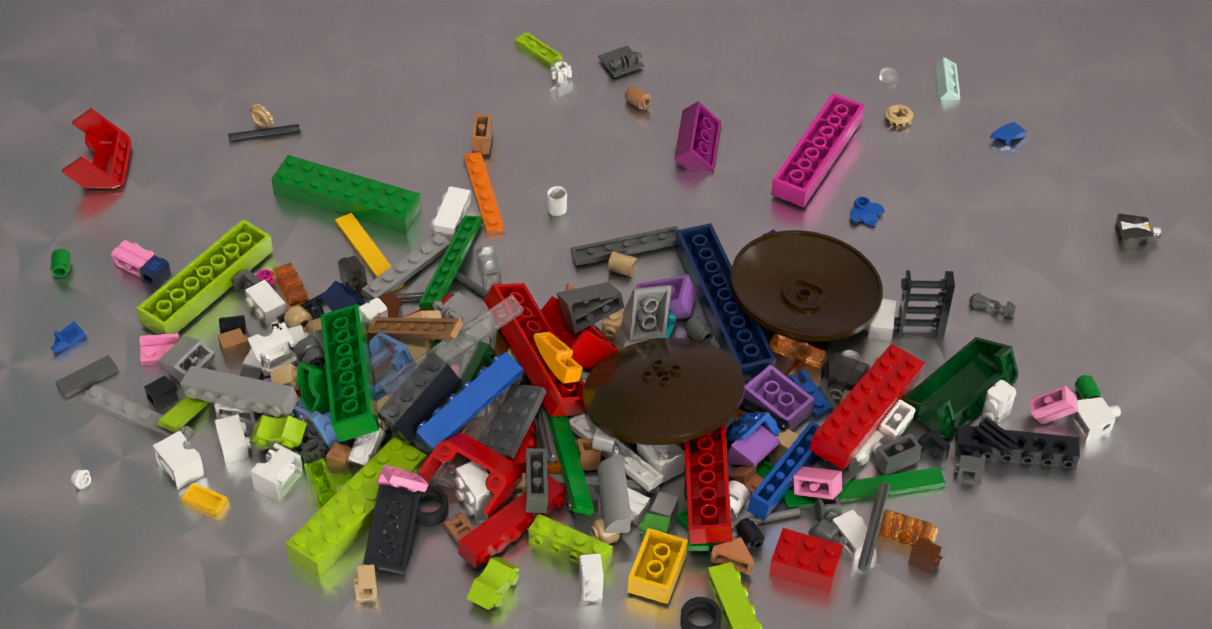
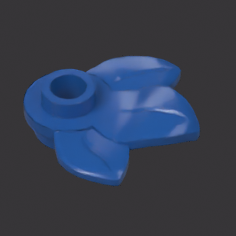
(865, 211)

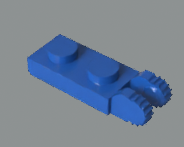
(821, 405)

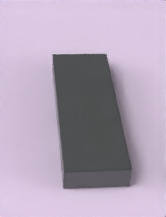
(87, 376)

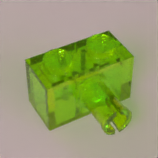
(323, 483)

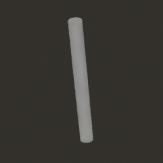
(772, 516)

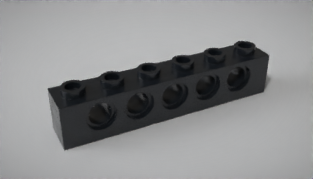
(1030, 449)

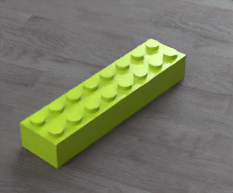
(204, 279)
(349, 511)

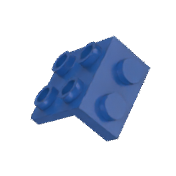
(748, 423)

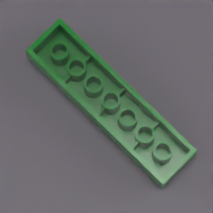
(346, 193)
(349, 373)

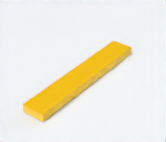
(363, 245)

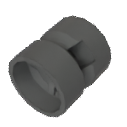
(310, 351)

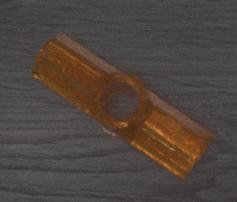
(790, 347)

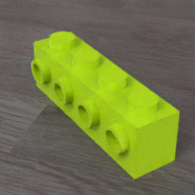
(567, 542)

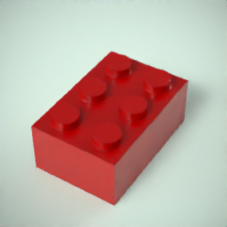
(806, 560)

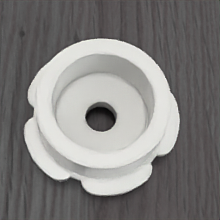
(81, 478)

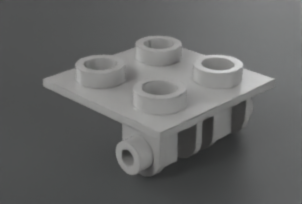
(458, 308)

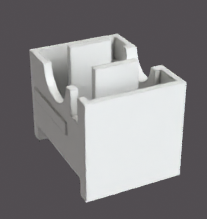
(274, 349)
(179, 459)
(666, 459)
(278, 474)

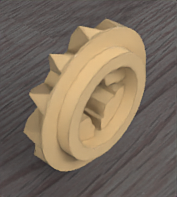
(894, 110)
(261, 116)

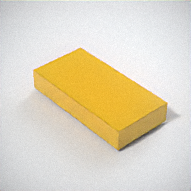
(204, 499)

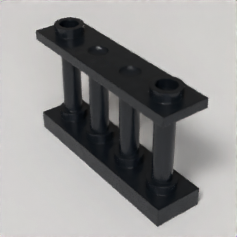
(941, 310)

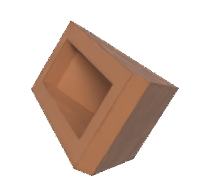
(734, 552)

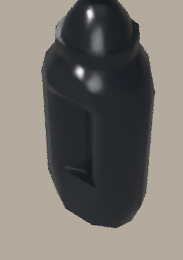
(315, 309)

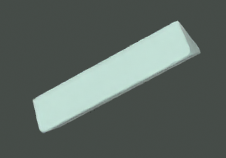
(947, 80)

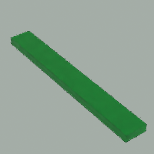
(451, 261)
(571, 465)
(867, 487)

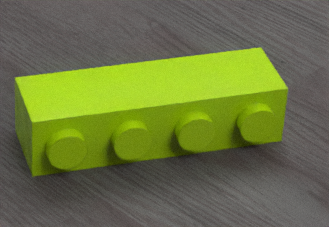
(732, 597)

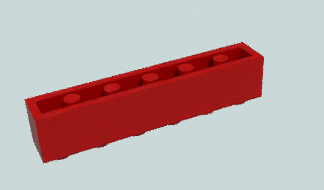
(506, 526)

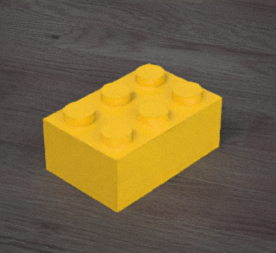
(657, 566)

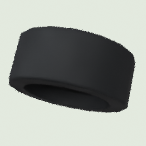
(437, 516)
(704, 604)

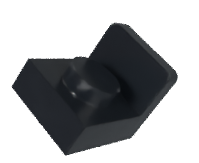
(935, 444)

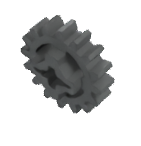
(310, 447)

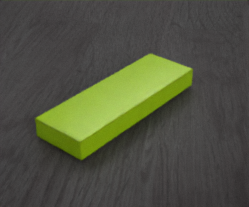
(538, 49)
(181, 413)

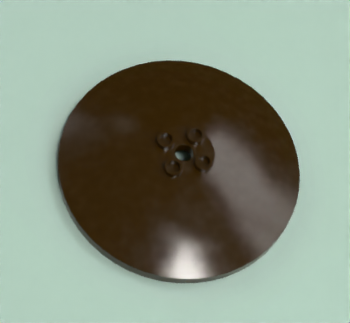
(783, 265)
(693, 397)

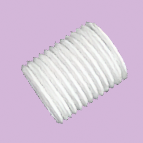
(556, 201)

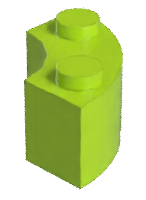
(283, 431)
(493, 583)

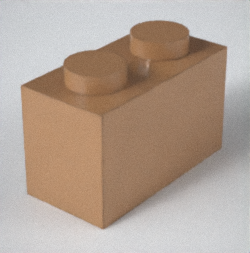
(481, 133)

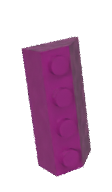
(697, 138)

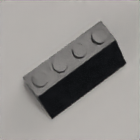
(419, 396)

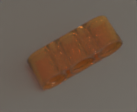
(290, 284)
(906, 528)

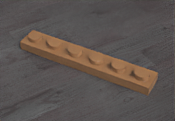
(416, 328)

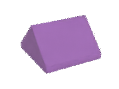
(753, 448)

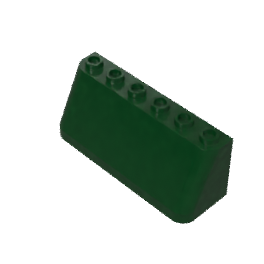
(960, 386)

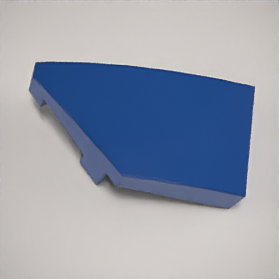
(1009, 132)
(67, 337)

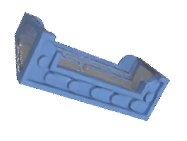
(386, 359)

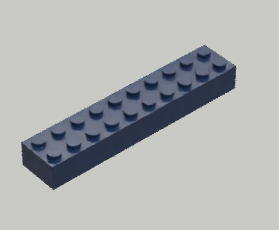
(711, 274)

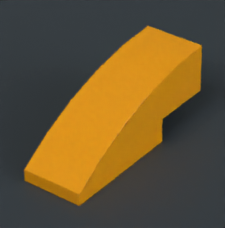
(558, 357)

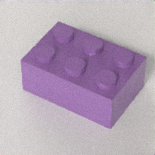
(780, 396)

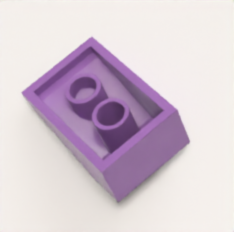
(682, 294)

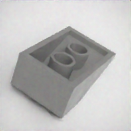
(646, 313)

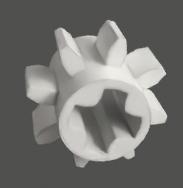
(561, 72)

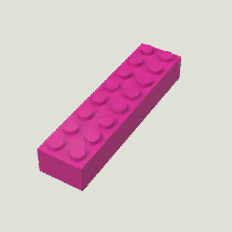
(817, 150)

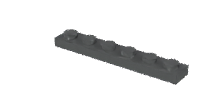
(625, 245)

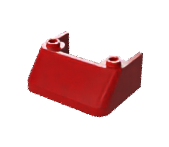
(110, 150)
(588, 345)
(502, 476)

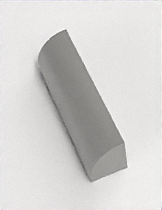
(614, 495)

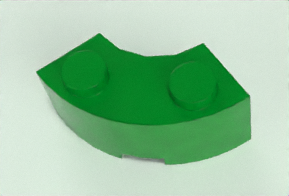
(313, 387)

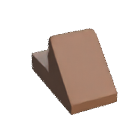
(747, 476)

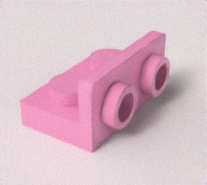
(155, 347)
(401, 479)

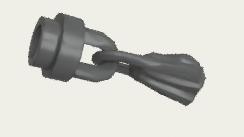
(979, 301)

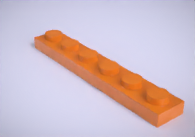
(483, 193)

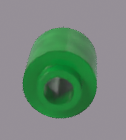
(60, 262)
(1087, 387)

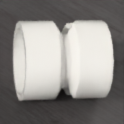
(738, 497)

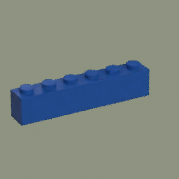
(469, 402)
(782, 475)

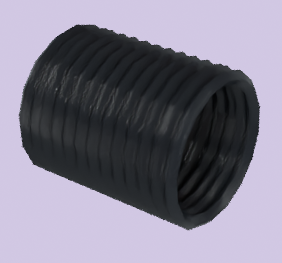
(231, 323)

